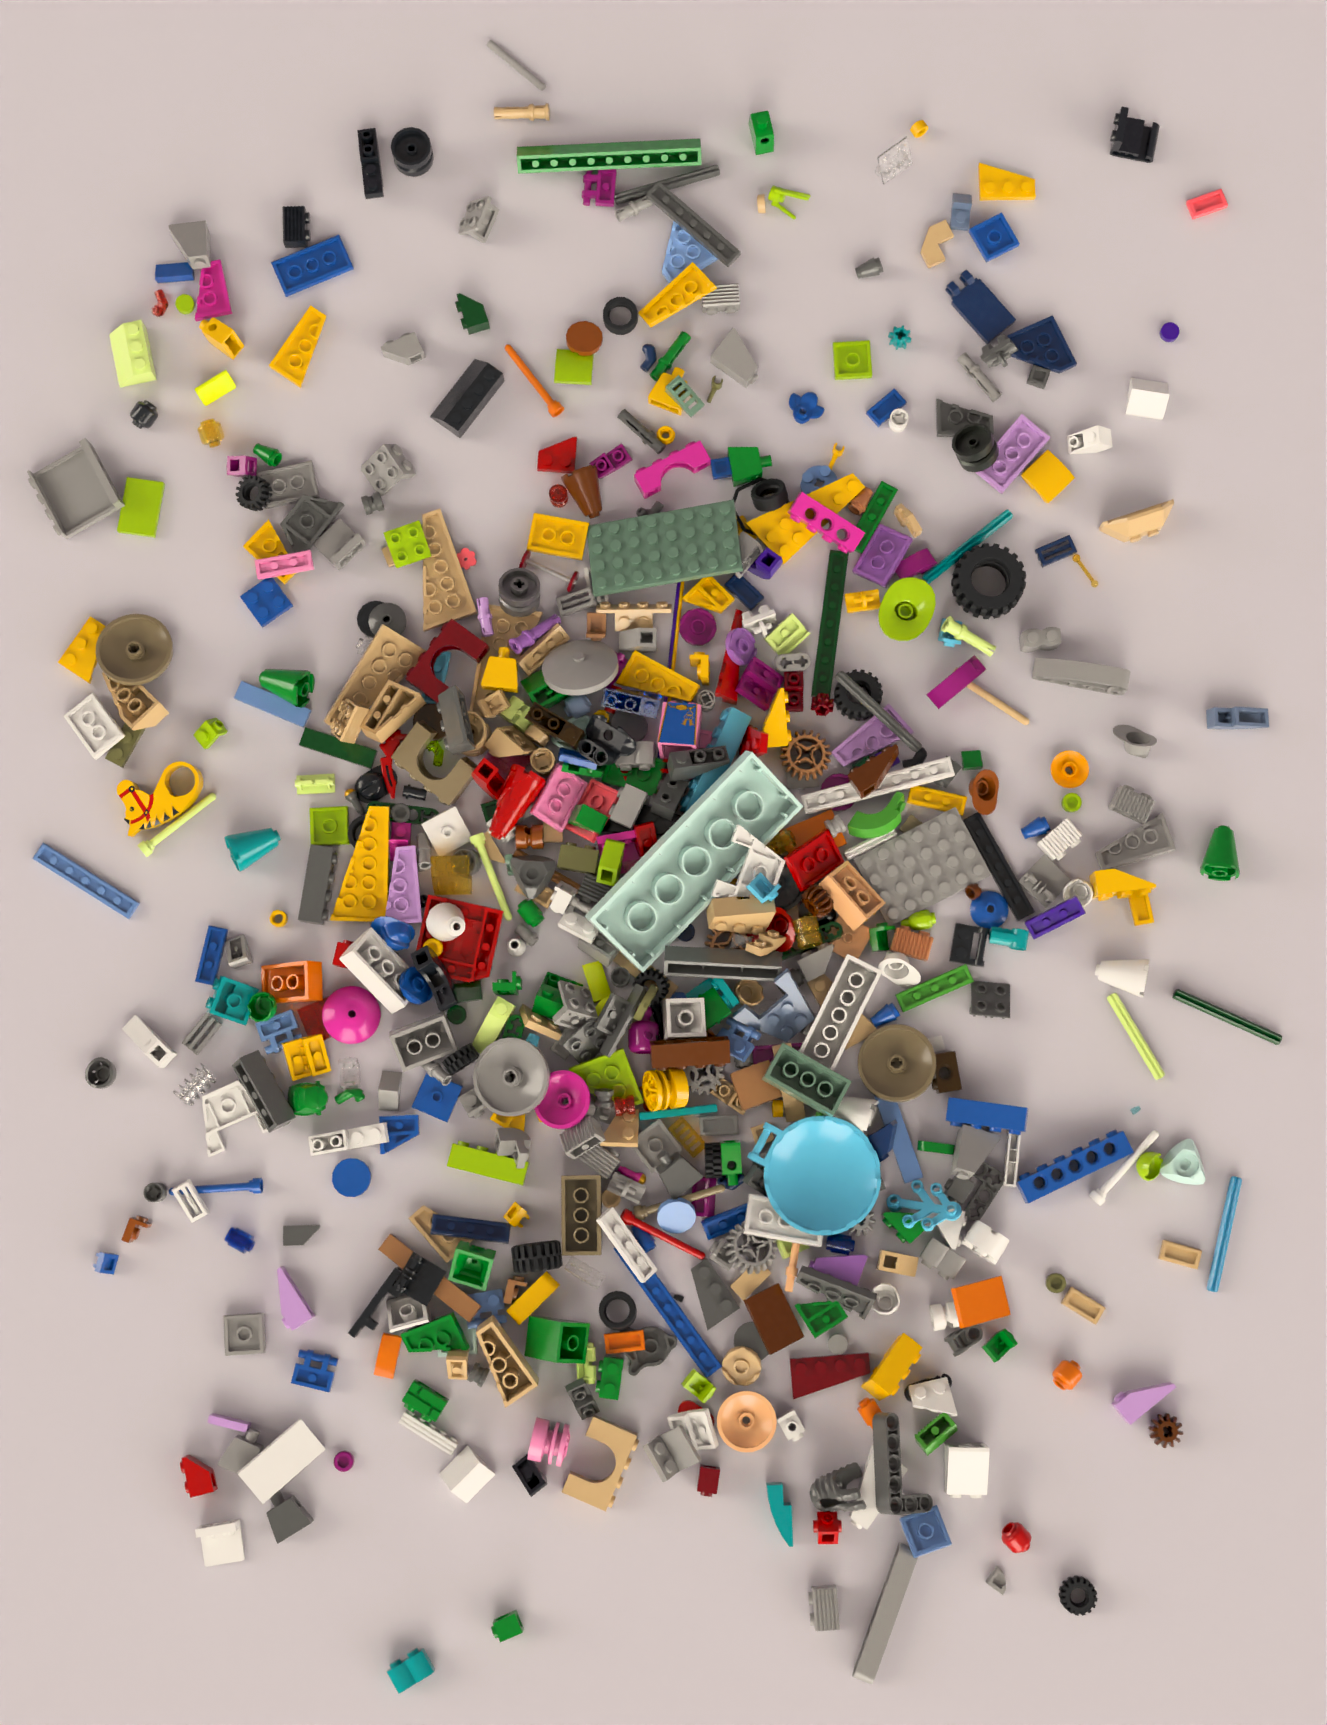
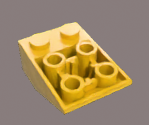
(776, 721)
(1118, 883)

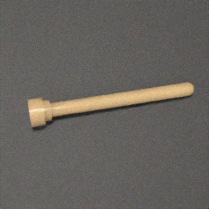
(998, 703)

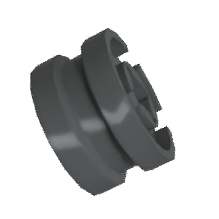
(474, 859)

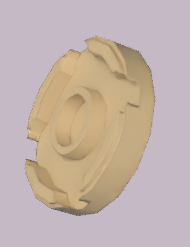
(741, 1366)

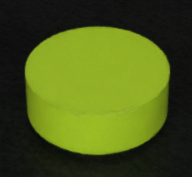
(185, 304)
(1071, 802)

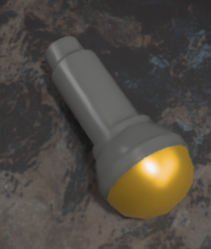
(351, 796)

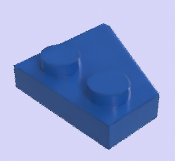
(399, 1130)

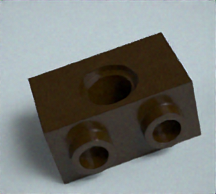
(952, 1082)

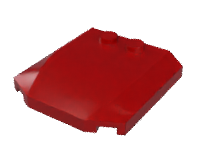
(473, 952)

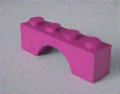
(691, 457)

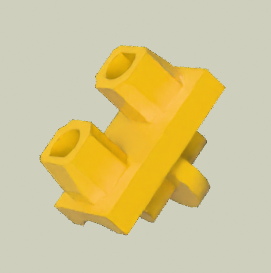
(862, 601)

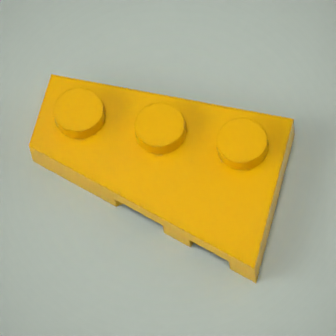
(1004, 185)

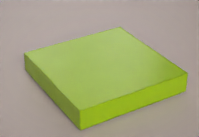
(852, 360)
(329, 826)

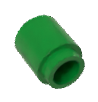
(530, 913)

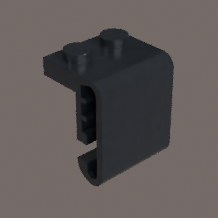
(1133, 139)

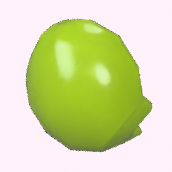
(1149, 1165)

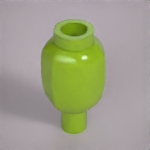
(920, 920)

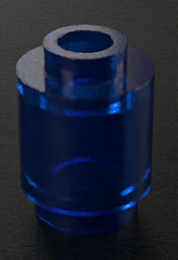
(240, 1240)
(840, 1244)

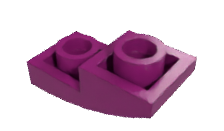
(611, 461)
(915, 563)

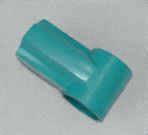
(1014, 938)

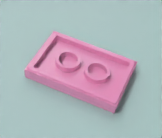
(558, 798)

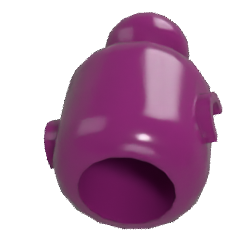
(642, 1032)

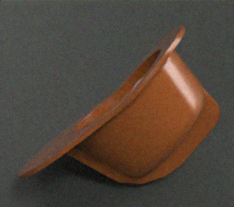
(984, 791)

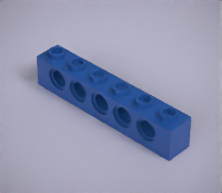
(1121, 1149)

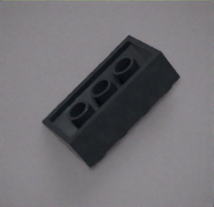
(468, 397)

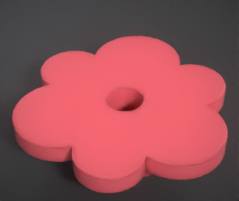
(465, 553)

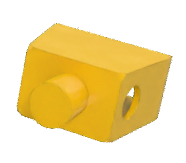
(218, 333)
(660, 398)
(501, 673)

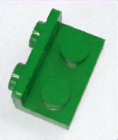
(504, 987)

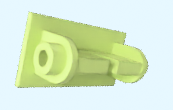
(315, 784)
(588, 1370)

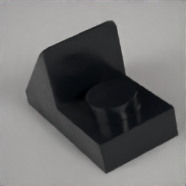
(530, 1475)

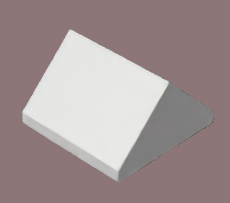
(1147, 398)
(406, 1312)
(466, 1474)

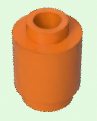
(867, 1410)

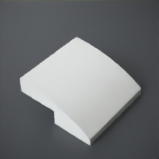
(697, 1426)

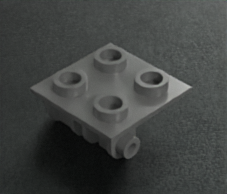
(990, 999)
(585, 1042)

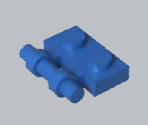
(314, 1377)

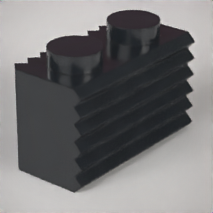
(295, 227)

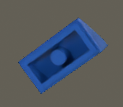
(174, 272)

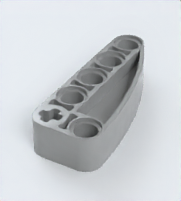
(1082, 675)

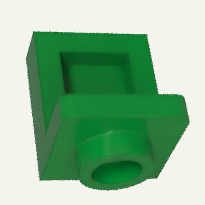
(879, 937)
(999, 1344)

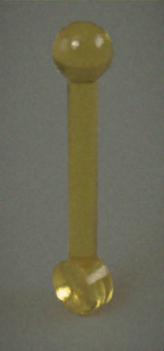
(1076, 558)

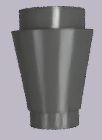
(870, 268)

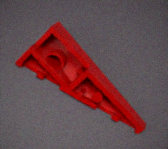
(729, 672)

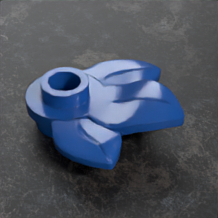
(806, 404)

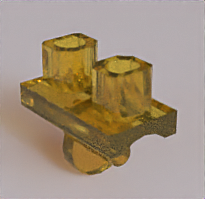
(782, 842)

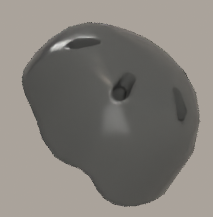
(105, 1074)

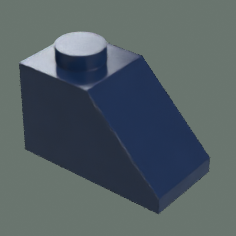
(883, 1140)

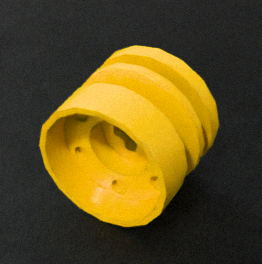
(665, 1089)

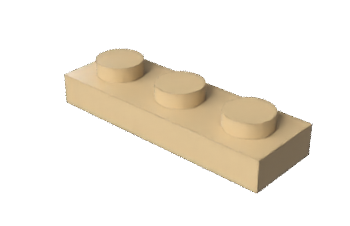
(537, 653)

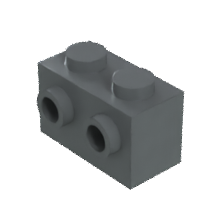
(668, 797)

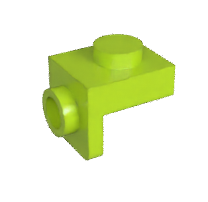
(209, 732)
(699, 1386)

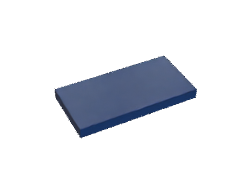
(312, 265)

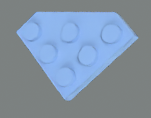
(682, 251)

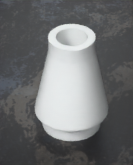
(517, 951)

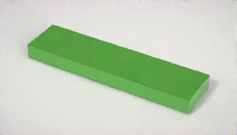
(934, 988)

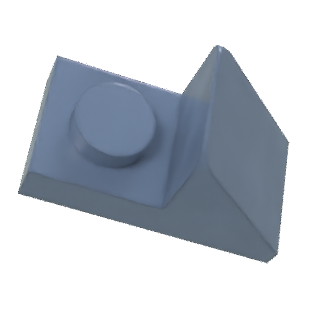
(960, 211)

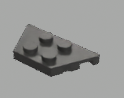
(309, 521)

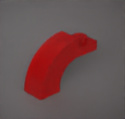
(488, 778)

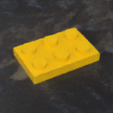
(557, 536)

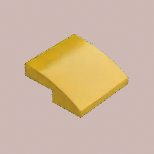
(1047, 476)
(306, 1057)

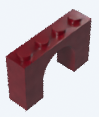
(452, 637)

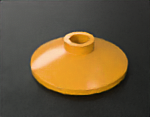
(1076, 763)

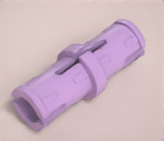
(485, 617)

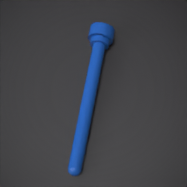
(254, 1186)

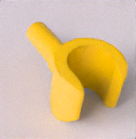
(836, 454)

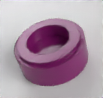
(344, 1461)

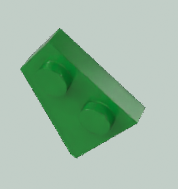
(571, 768)

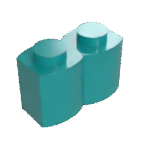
(410, 1670)

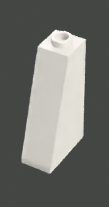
(866, 1486)

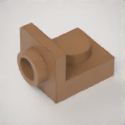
(511, 1292)

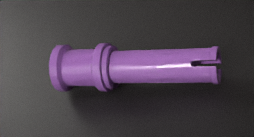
(528, 637)

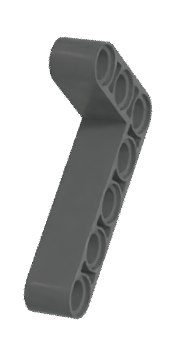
(888, 1470)

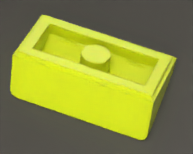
(215, 387)
(596, 981)

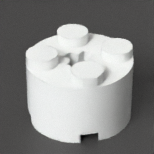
(985, 1242)

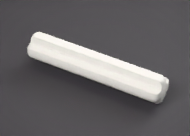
(868, 845)

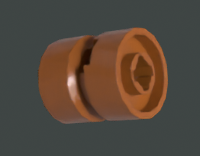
(529, 837)

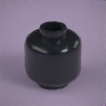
(144, 414)

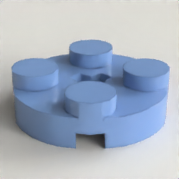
(814, 474)

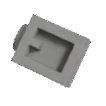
(472, 1104)

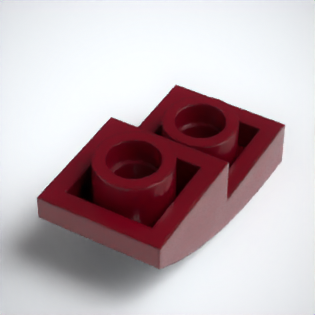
(794, 686)

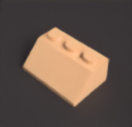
(851, 895)

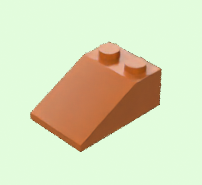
(293, 981)

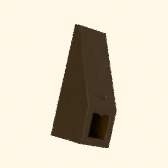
(555, 726)

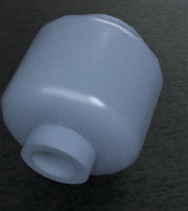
(577, 706)

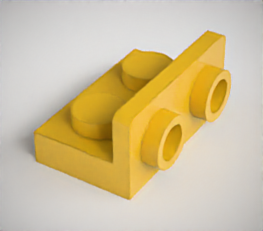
(702, 663)

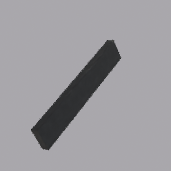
(998, 867)

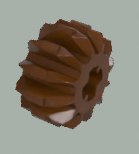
(817, 901)
(1172, 1427)

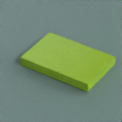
(141, 508)

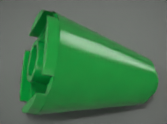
(289, 684)
(1221, 856)

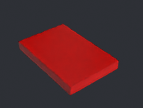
(814, 859)

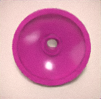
(349, 1029)
(564, 1085)

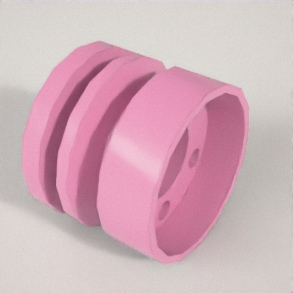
(548, 1442)

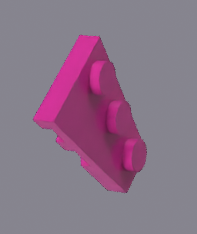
(213, 293)

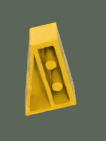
(893, 1367)

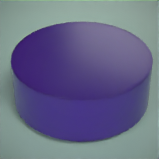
(1169, 332)

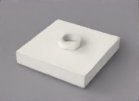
(446, 831)

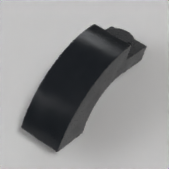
(437, 977)

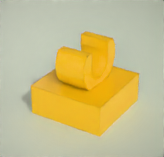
(515, 1214)

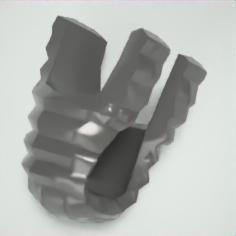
(830, 1491)

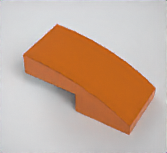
(388, 1355)

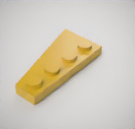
(678, 294)

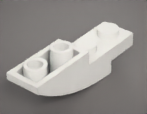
(348, 1139)

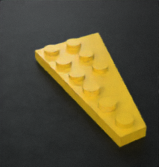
(786, 536)

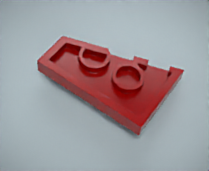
(754, 741)

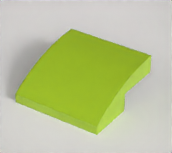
(573, 368)

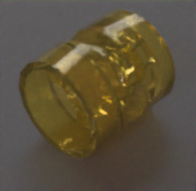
(807, 932)

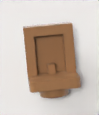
(596, 626)

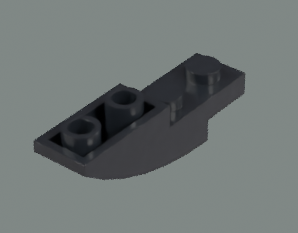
(370, 163)

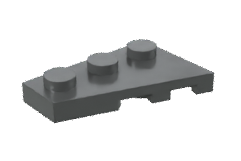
(713, 1294)

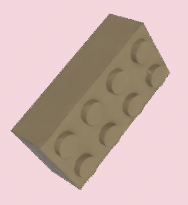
(579, 1210)

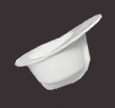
(899, 970)

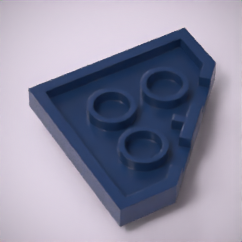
(1043, 346)

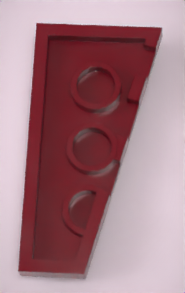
(821, 1372)

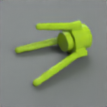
(778, 195)

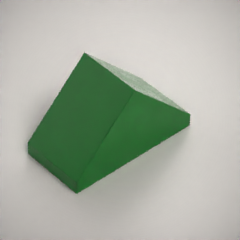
(588, 818)

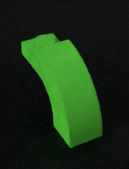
(880, 823)

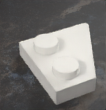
(933, 1396)

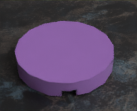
(740, 646)

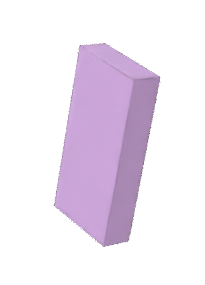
(229, 1422)

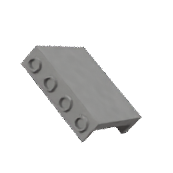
(76, 490)

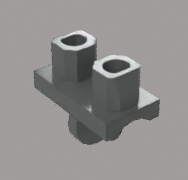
(1000, 353)

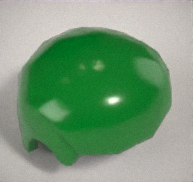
(262, 1006)

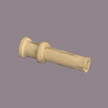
(530, 111)

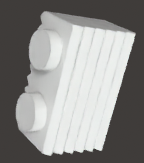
(1060, 839)

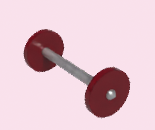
(572, 581)

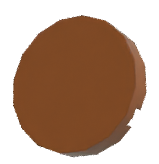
(584, 338)

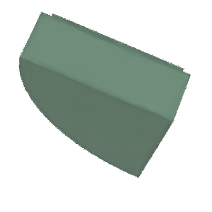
(508, 857)

